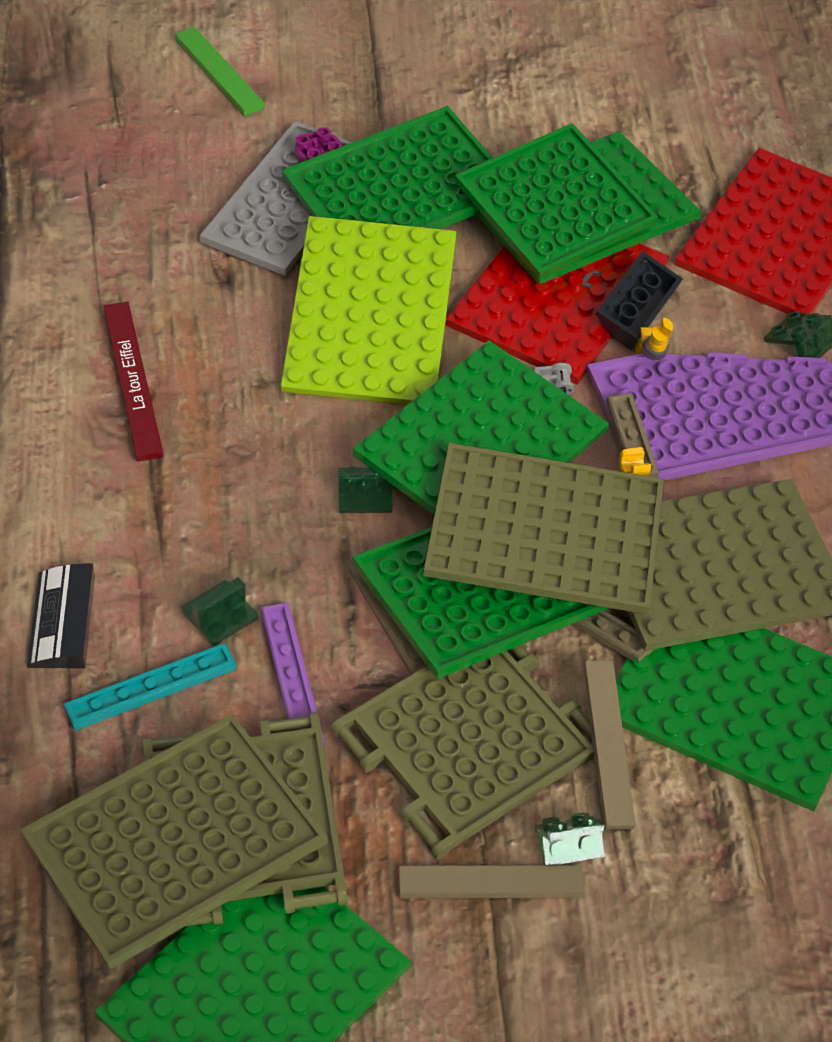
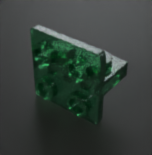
(364, 491)
(220, 611)
(571, 839)

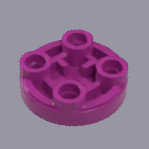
(315, 144)

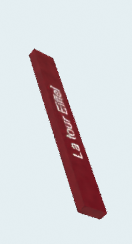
(133, 382)

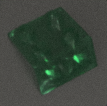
(806, 331)

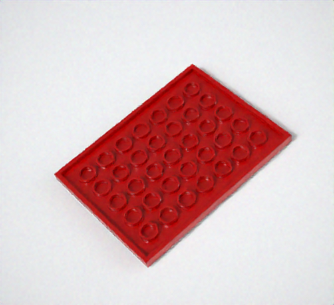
(768, 235)
(544, 320)

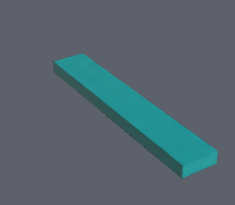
(149, 686)

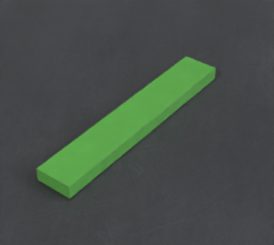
(219, 71)

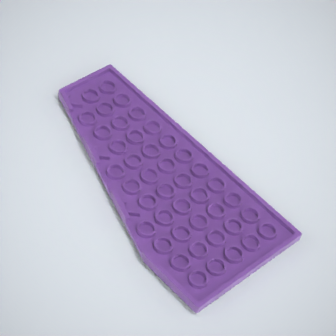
(722, 407)

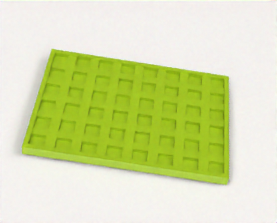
(369, 311)

